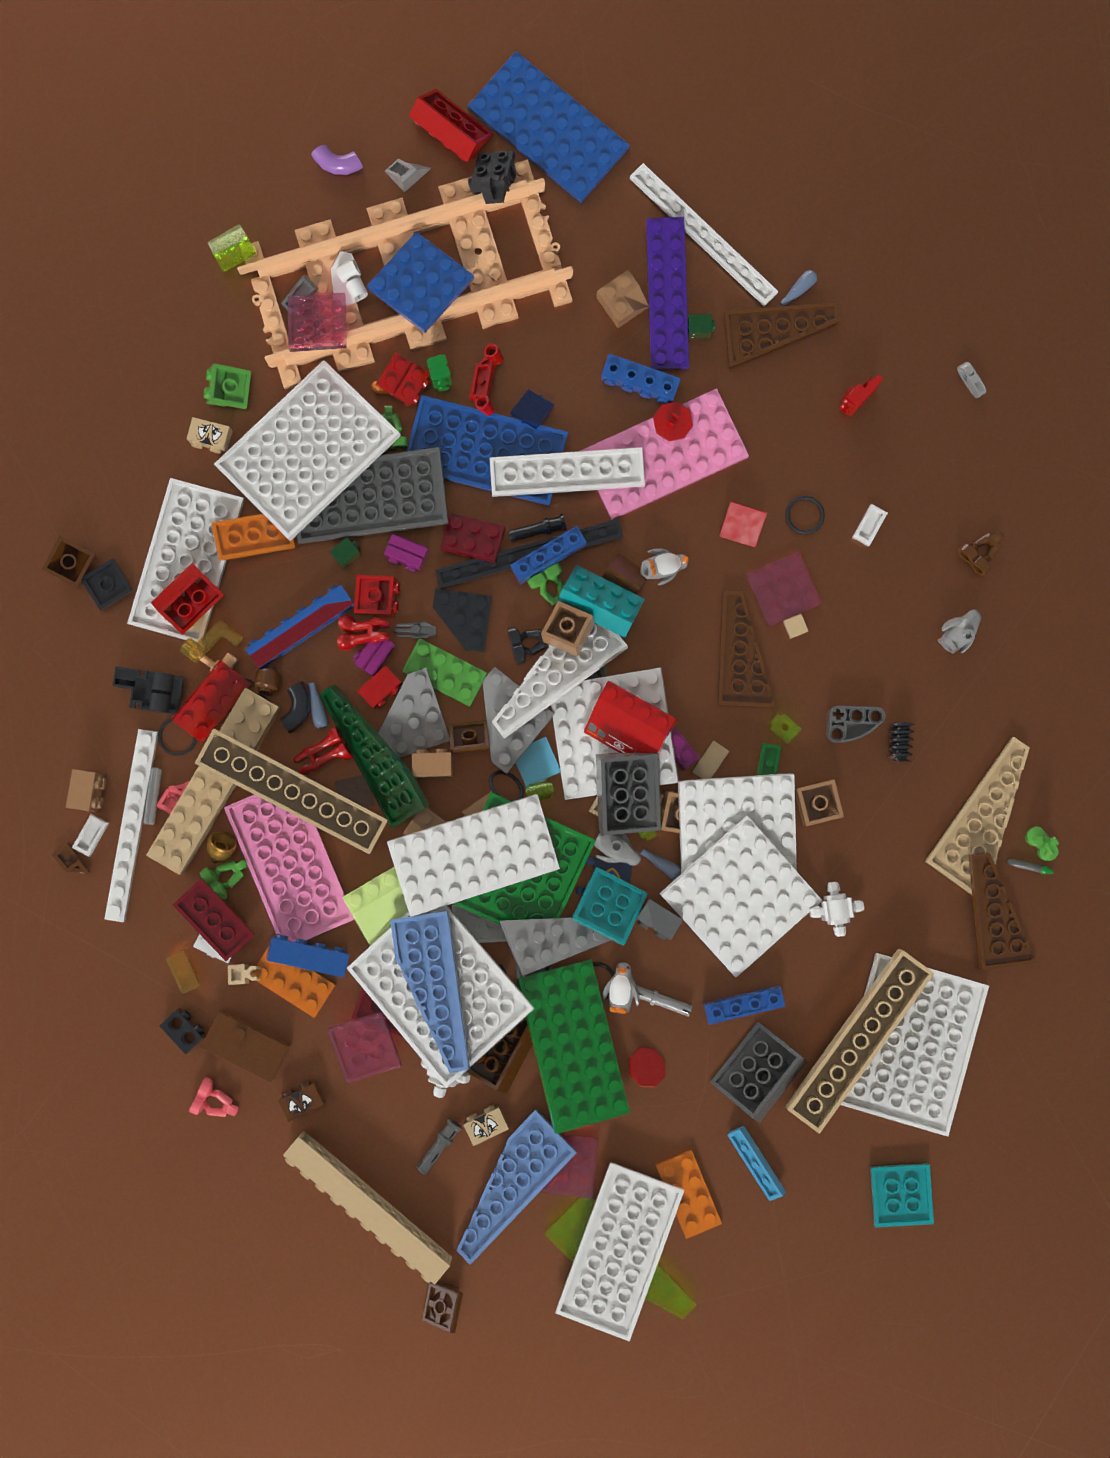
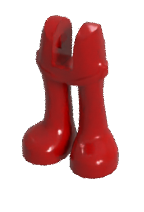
(349, 626)
(340, 751)

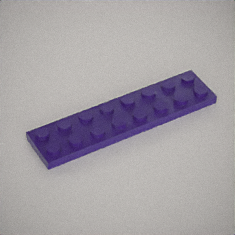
(667, 293)

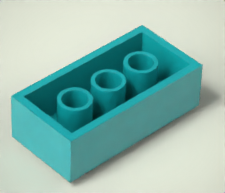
(607, 602)

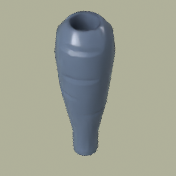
(806, 281)
(317, 709)
(667, 867)

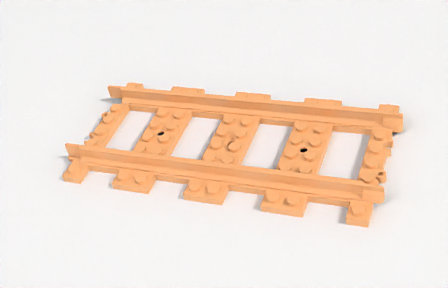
(390, 229)

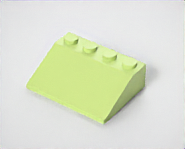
(377, 904)

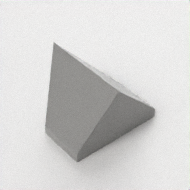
(405, 173)

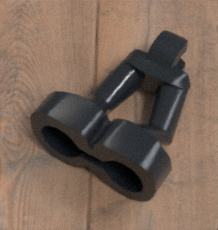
(519, 650)

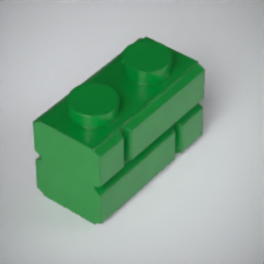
(439, 372)

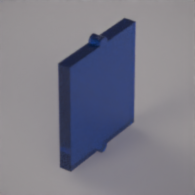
(532, 409)

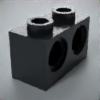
(179, 1035)

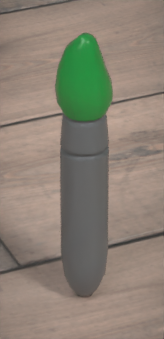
(1030, 866)

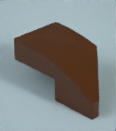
(70, 860)

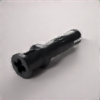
(546, 526)

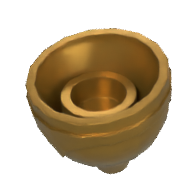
(220, 846)

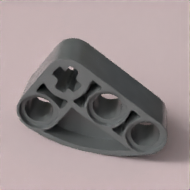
(850, 728)

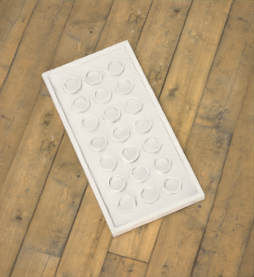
(182, 538)
(473, 855)
(619, 1251)

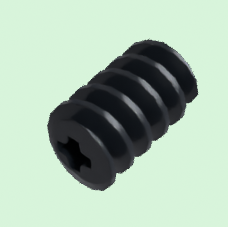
(900, 742)

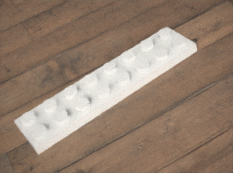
(567, 472)

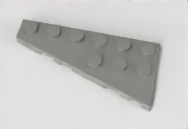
(547, 941)

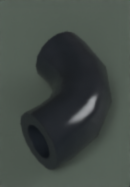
(299, 707)

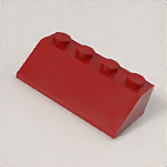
(450, 124)

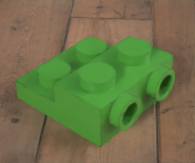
(227, 386)

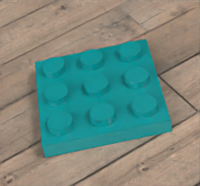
(609, 906)
(901, 1195)

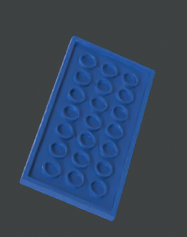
(548, 126)
(471, 438)

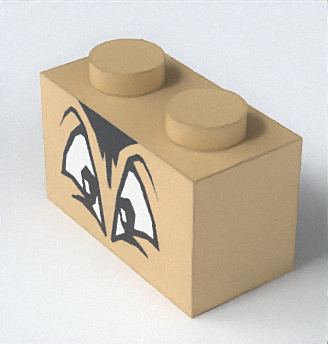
(209, 435)
(486, 1124)

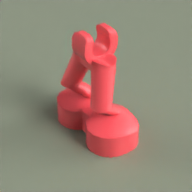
(200, 1101)

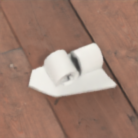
(347, 278)

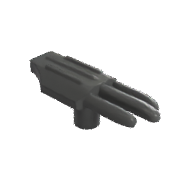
(417, 630)

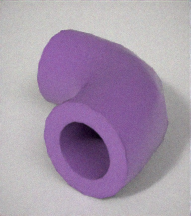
(336, 163)

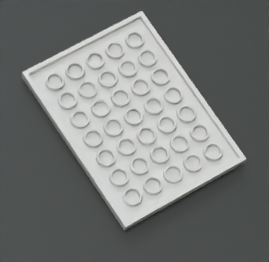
(307, 450)
(487, 995)
(925, 1057)

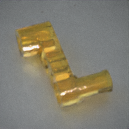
(196, 650)

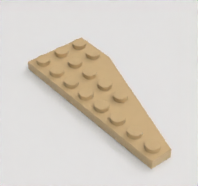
(982, 818)

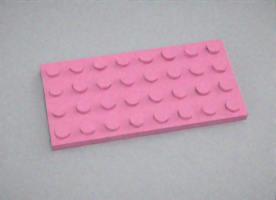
(678, 463)
(289, 869)

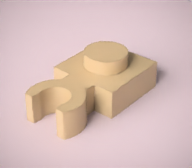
(241, 974)

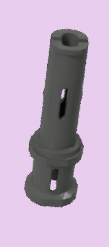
(443, 1139)

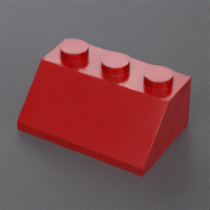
(187, 598)

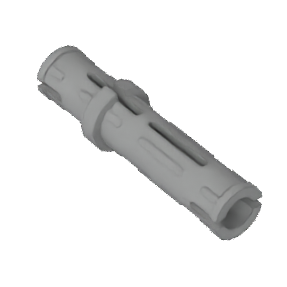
(654, 997)

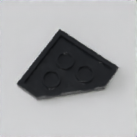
(465, 616)

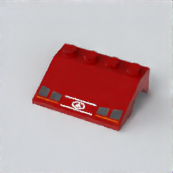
(628, 722)

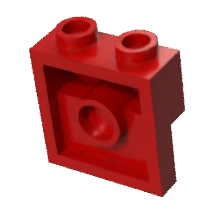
(403, 379)
(858, 395)
(376, 595)

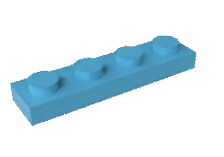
(756, 1163)

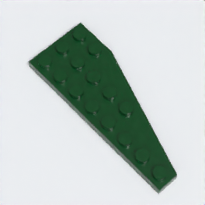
(380, 766)

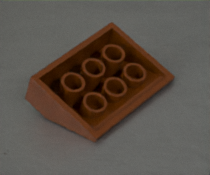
(503, 1061)

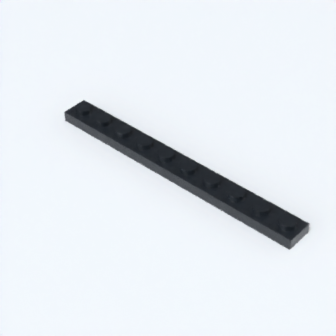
(478, 568)

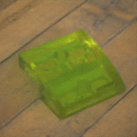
(231, 248)

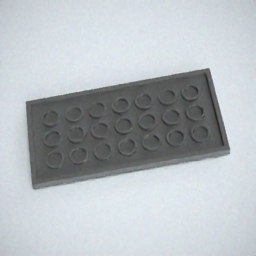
(388, 496)

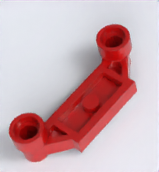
(483, 379)

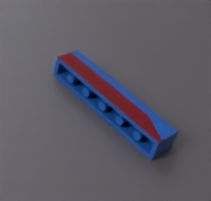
(300, 627)

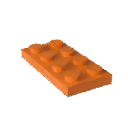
(248, 537)
(298, 986)
(696, 1208)

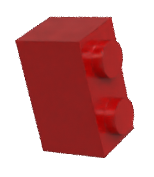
(380, 688)

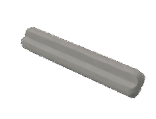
(152, 796)

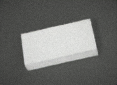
(870, 525)
(90, 835)

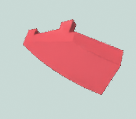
(171, 797)

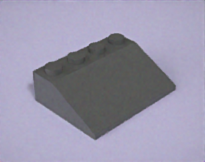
(628, 792)
(758, 1072)

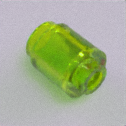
(542, 789)

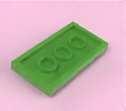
(446, 672)

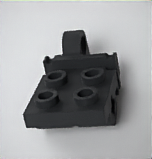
(493, 175)
(152, 691)

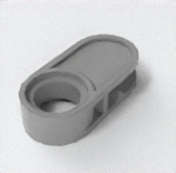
(971, 379)

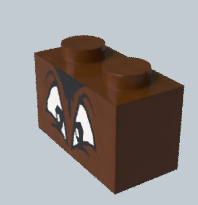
(301, 1101)

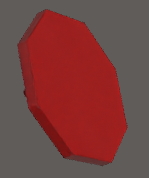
(672, 421)
(647, 1067)

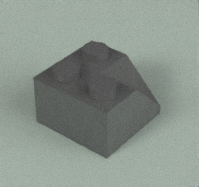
(659, 919)

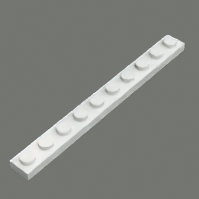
(704, 235)
(131, 826)

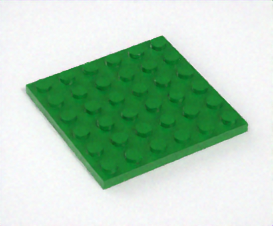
(542, 895)

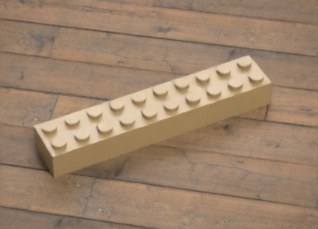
(291, 791)
(208, 792)
(859, 1040)
(368, 1207)

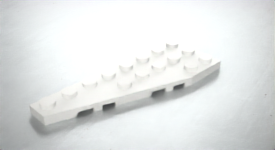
(555, 676)

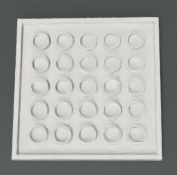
(578, 750)
(717, 804)
(741, 896)

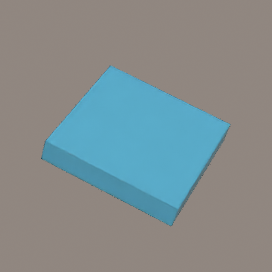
(537, 762)

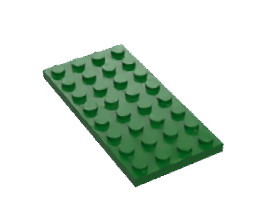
(573, 1047)

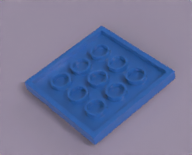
(420, 282)

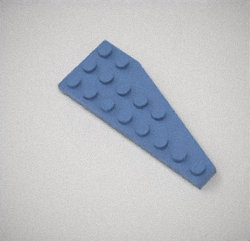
(429, 966)
(523, 1169)

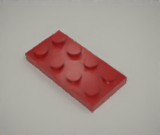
(211, 701)

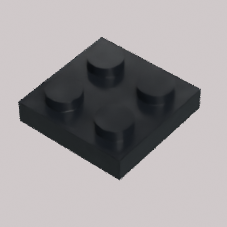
(107, 584)

